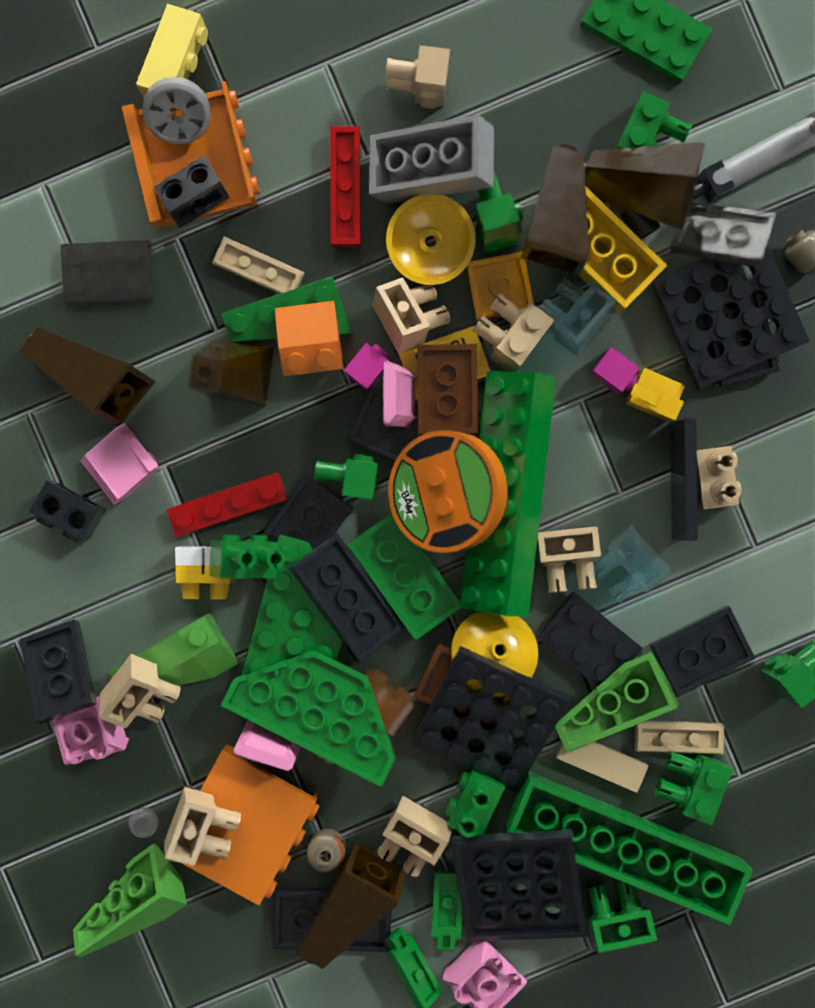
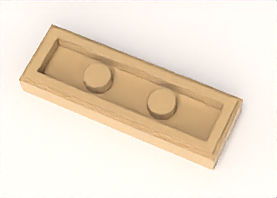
(256, 267)
(679, 737)
(606, 764)

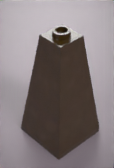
(647, 179)
(559, 220)
(232, 371)
(92, 377)
(355, 902)

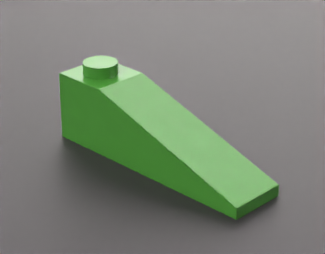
(191, 653)
(624, 699)
(140, 899)

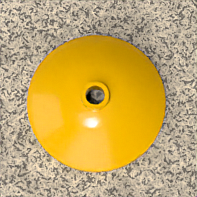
(435, 217)
(486, 630)

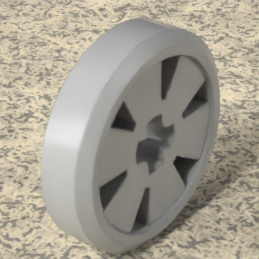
(180, 94)

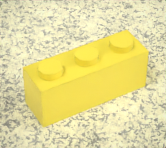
(173, 47)

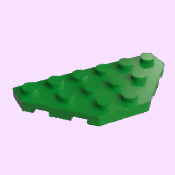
(288, 617)
(320, 709)

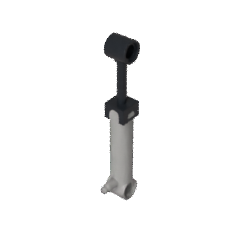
(726, 175)

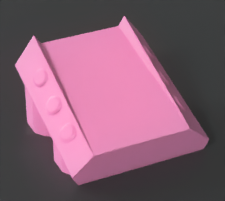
(399, 396)
(120, 464)
(88, 737)
(266, 747)
(483, 977)

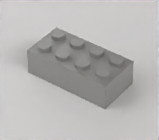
(432, 159)

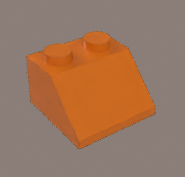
(308, 338)

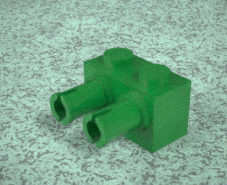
(649, 119)
(497, 219)
(355, 476)
(245, 558)
(793, 675)
(702, 788)
(474, 803)
(618, 929)

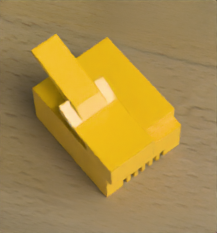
(656, 395)

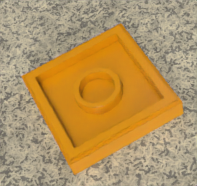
(498, 275)

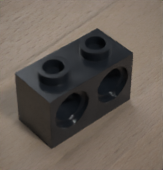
(191, 192)
(69, 505)

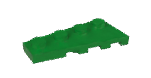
(258, 318)

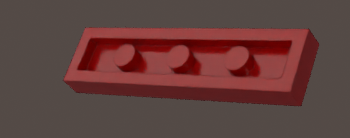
(345, 186)
(227, 504)

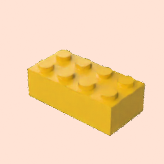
(617, 257)

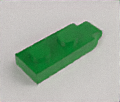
(446, 910)
(412, 969)

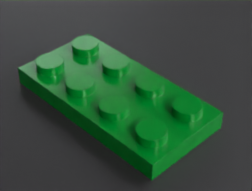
(649, 32)
(405, 577)

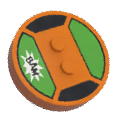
(447, 491)

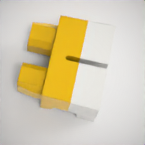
(193, 569)

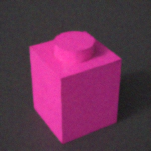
(367, 366)
(615, 371)

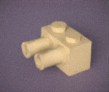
(423, 78)
(402, 316)
(516, 344)
(717, 478)
(571, 545)
(130, 691)
(190, 824)
(416, 831)

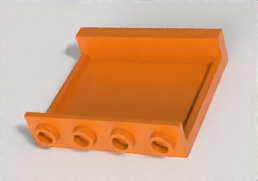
(219, 144)
(267, 829)

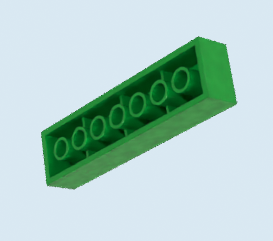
(518, 431)
(634, 848)

